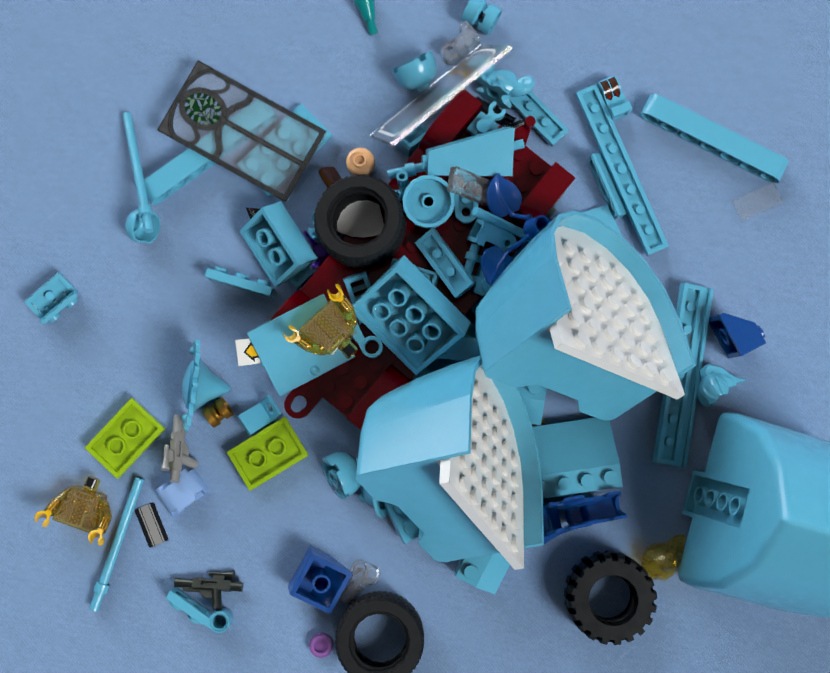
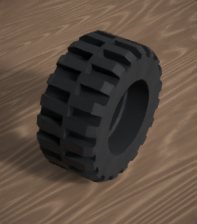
(627, 622)

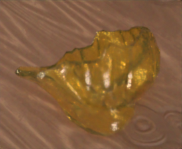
(663, 558)

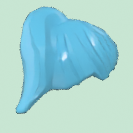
(715, 383)

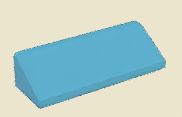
(606, 185)

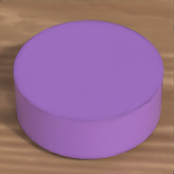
(321, 645)

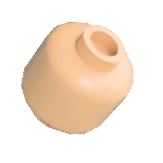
(360, 162)

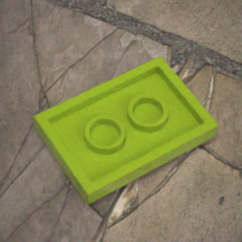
(125, 438)
(267, 453)

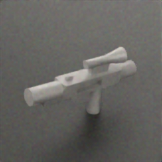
(178, 452)

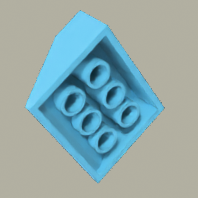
(411, 315)
(577, 457)

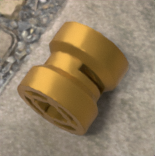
(217, 412)

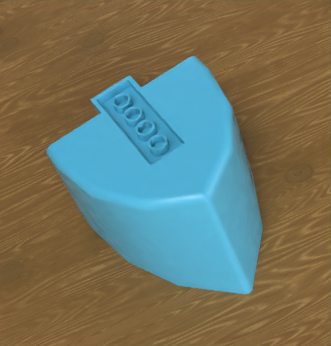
(761, 518)

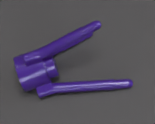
(318, 249)

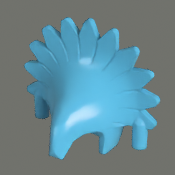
(199, 385)

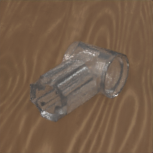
(363, 575)

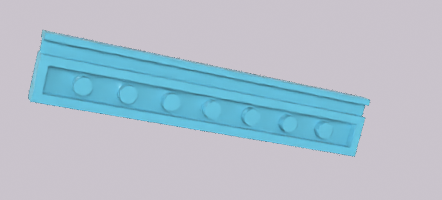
(678, 414)

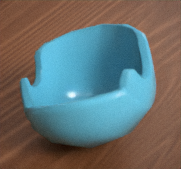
(135, 228)

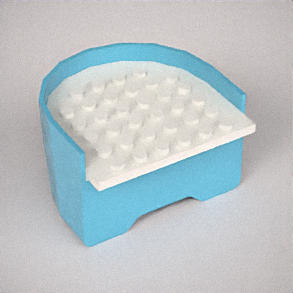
(583, 321)
(457, 463)

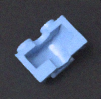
(180, 495)

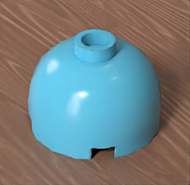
(416, 72)
(341, 471)

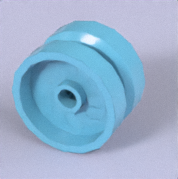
(415, 196)

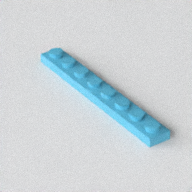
(621, 170)

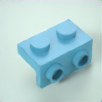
(52, 298)

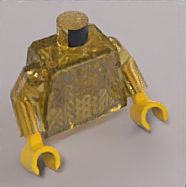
(328, 328)
(80, 508)

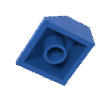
(736, 334)
(319, 580)

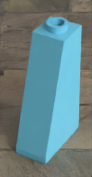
(480, 154)

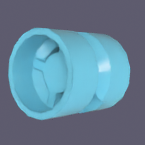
(474, 11)

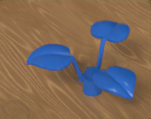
(505, 199)

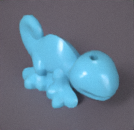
(503, 84)

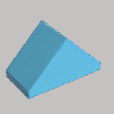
(410, 143)

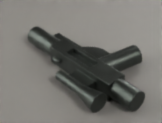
(211, 587)

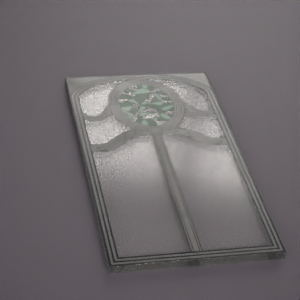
(242, 131)

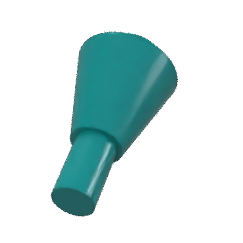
(367, 11)

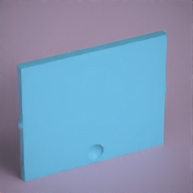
(285, 361)

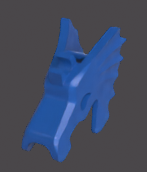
(580, 513)

